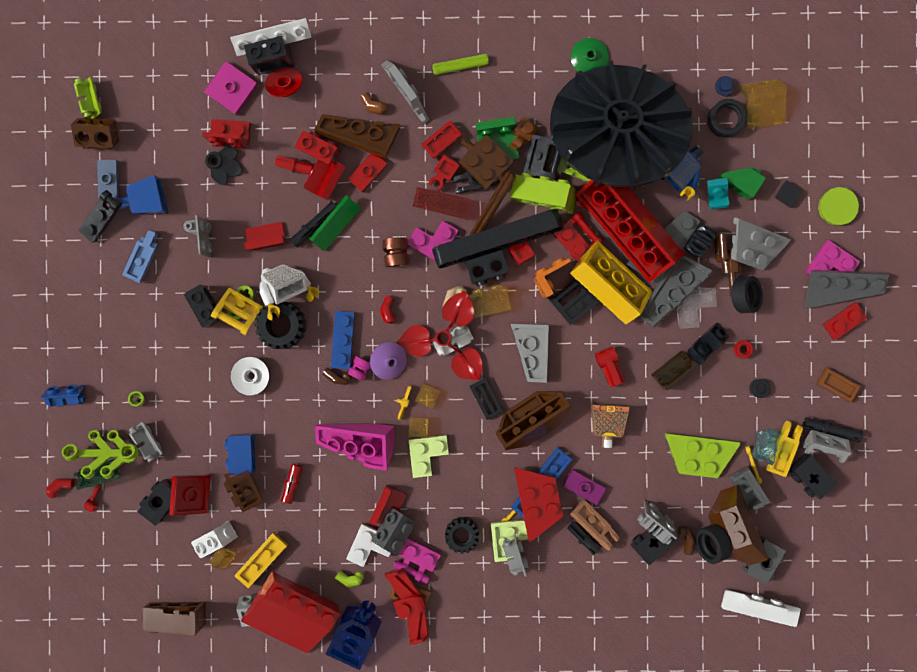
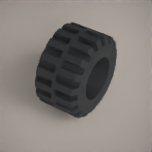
(294, 335)

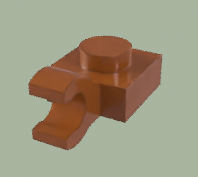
(524, 132)

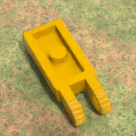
(785, 449)

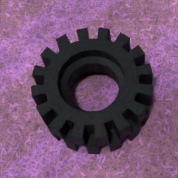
(462, 546)

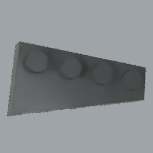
(838, 286)
(673, 289)

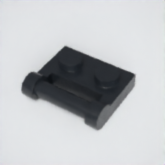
(538, 158)
(576, 306)

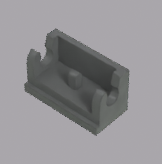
(751, 490)

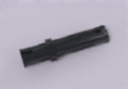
(308, 229)
(832, 429)

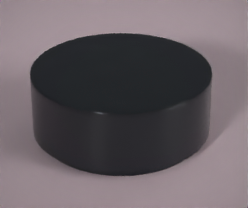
(759, 388)

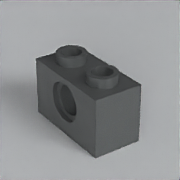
(766, 572)

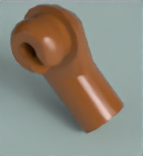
(373, 106)

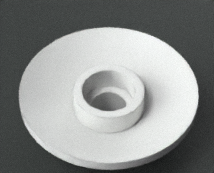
(240, 376)

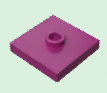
(231, 88)

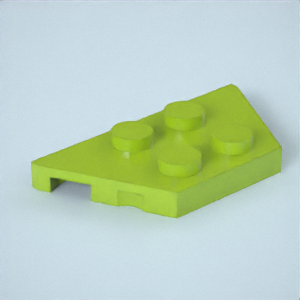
(700, 455)

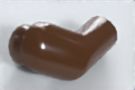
(337, 379)
(689, 539)

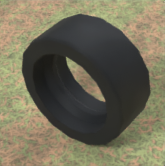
(737, 107)
(747, 294)
(720, 539)

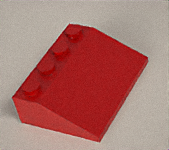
(291, 613)

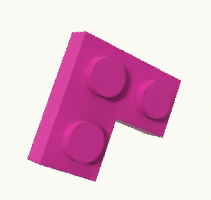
(424, 242)
(831, 257)

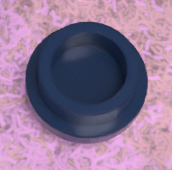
(724, 85)

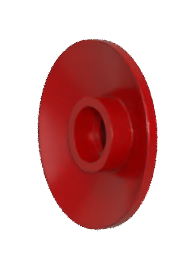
(283, 82)

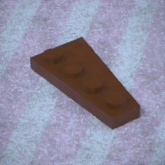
(366, 136)

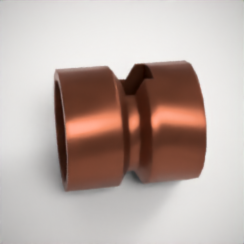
(395, 252)

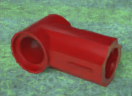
(608, 362)

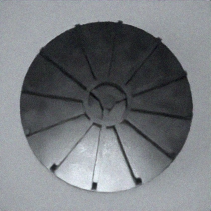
(621, 125)

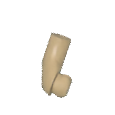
(451, 292)

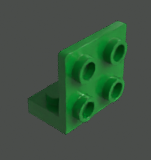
(500, 132)

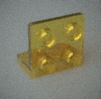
(765, 103)

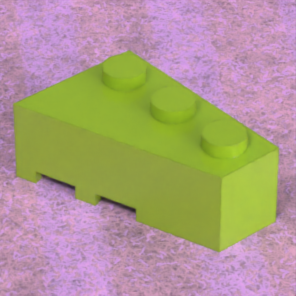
(544, 192)

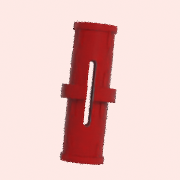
(288, 494)

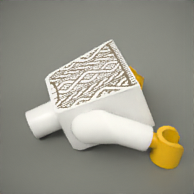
(282, 284)

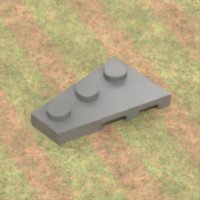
(533, 349)

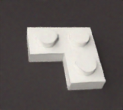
(363, 545)

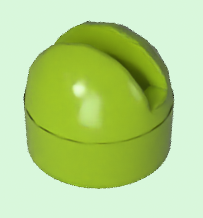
(136, 394)

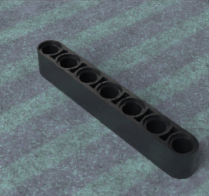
(497, 238)

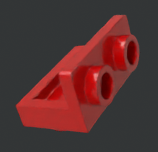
(317, 148)

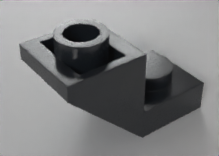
(708, 343)

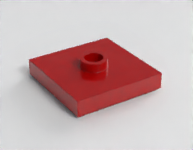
(189, 494)

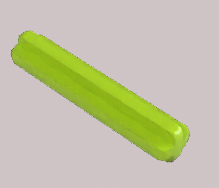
(460, 64)

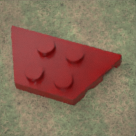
(538, 501)

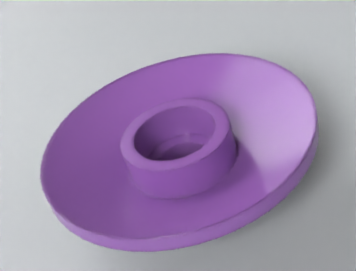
(382, 355)

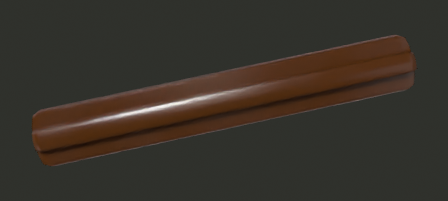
(494, 202)

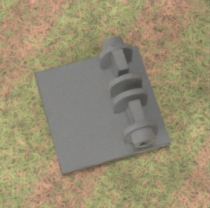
(202, 229)
(653, 518)

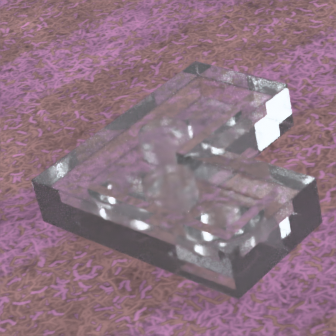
(688, 309)

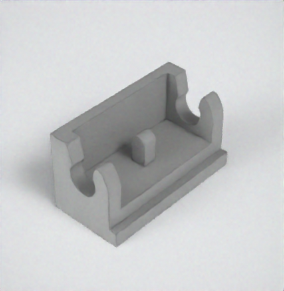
(827, 444)

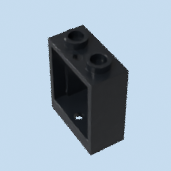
(271, 58)

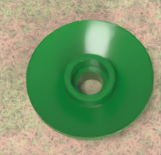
(579, 56)

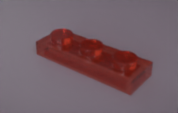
(442, 203)

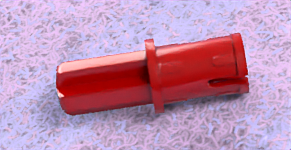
(293, 165)

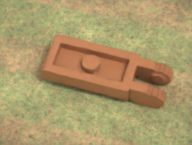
(594, 524)

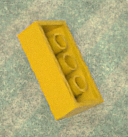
(612, 283)

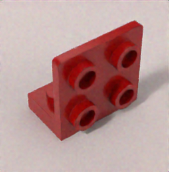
(229, 133)

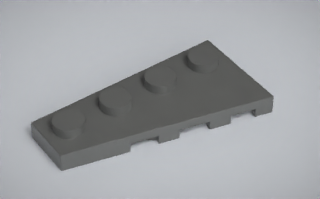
(680, 231)

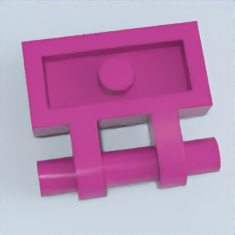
(420, 555)

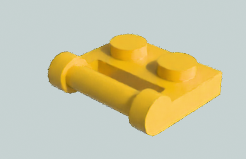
(238, 305)

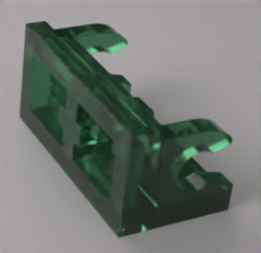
(97, 478)

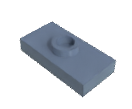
(108, 177)

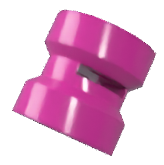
(361, 364)

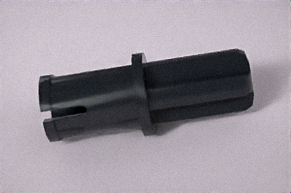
(584, 538)

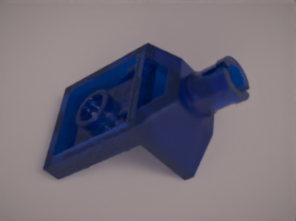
(355, 635)

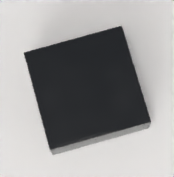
(788, 194)

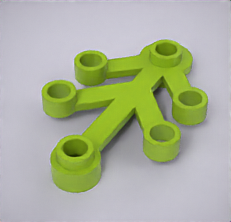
(102, 454)

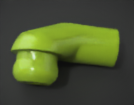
(350, 581)

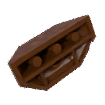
(532, 419)
(734, 518)

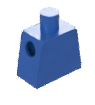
(145, 197)

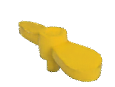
(404, 403)

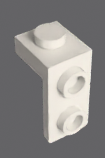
(214, 540)

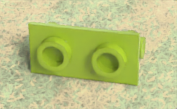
(90, 106)

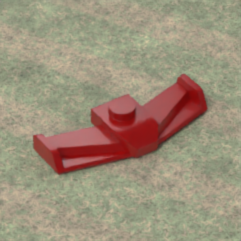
(409, 605)

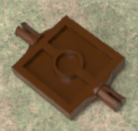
(485, 161)

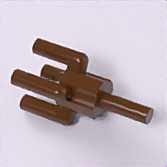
(723, 255)

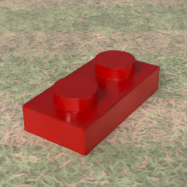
(844, 321)

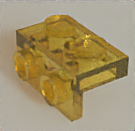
(490, 301)

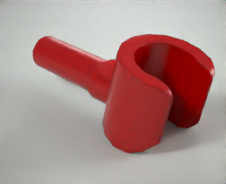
(90, 505)

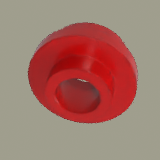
(749, 349)

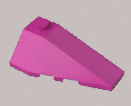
(364, 442)

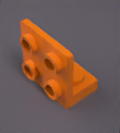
(545, 286)

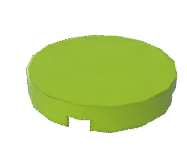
(838, 206)

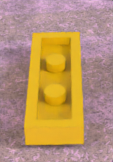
(261, 560)

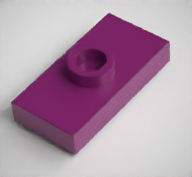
(584, 487)

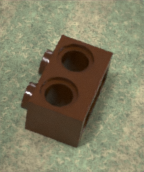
(94, 129)

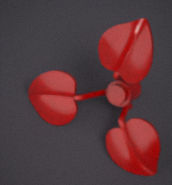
(461, 312)

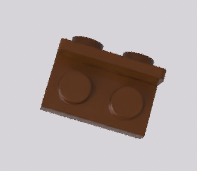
(243, 490)

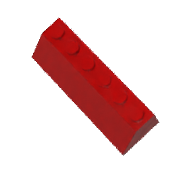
(631, 227)

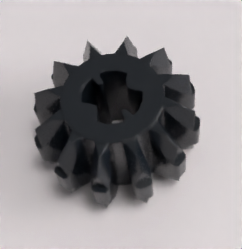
(701, 240)

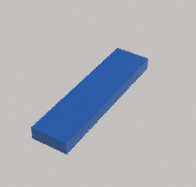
(552, 467)

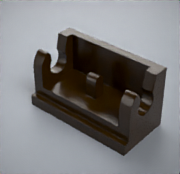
(673, 370)

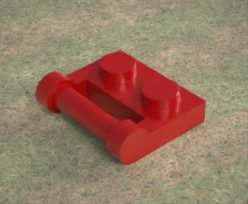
(573, 241)

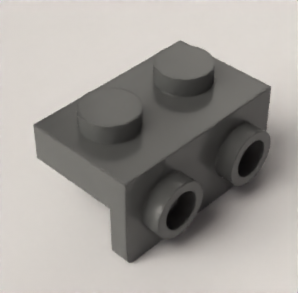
(393, 532)

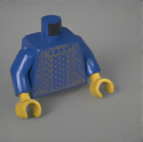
(687, 173)

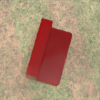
(323, 178)
(265, 236)
(389, 499)

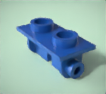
(55, 396)

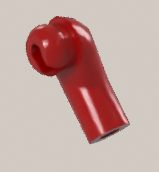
(385, 310)
(56, 485)

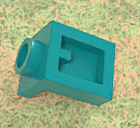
(717, 193)

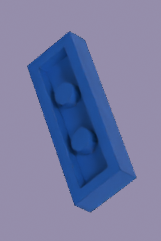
(342, 340)

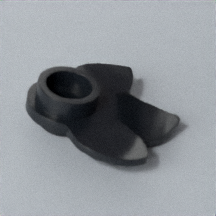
(226, 165)

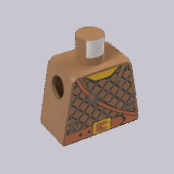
(608, 421)

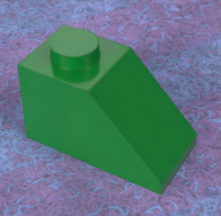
(744, 181)

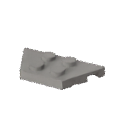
(409, 92)
(755, 245)

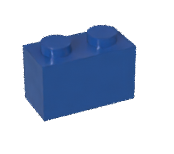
(240, 453)

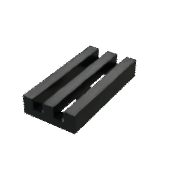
(493, 412)

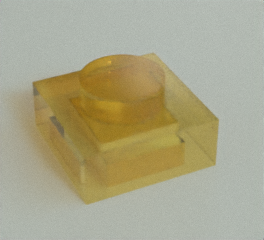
(427, 396)
(418, 427)
(222, 558)

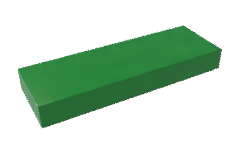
(335, 223)

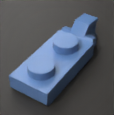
(141, 257)

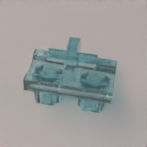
(765, 446)

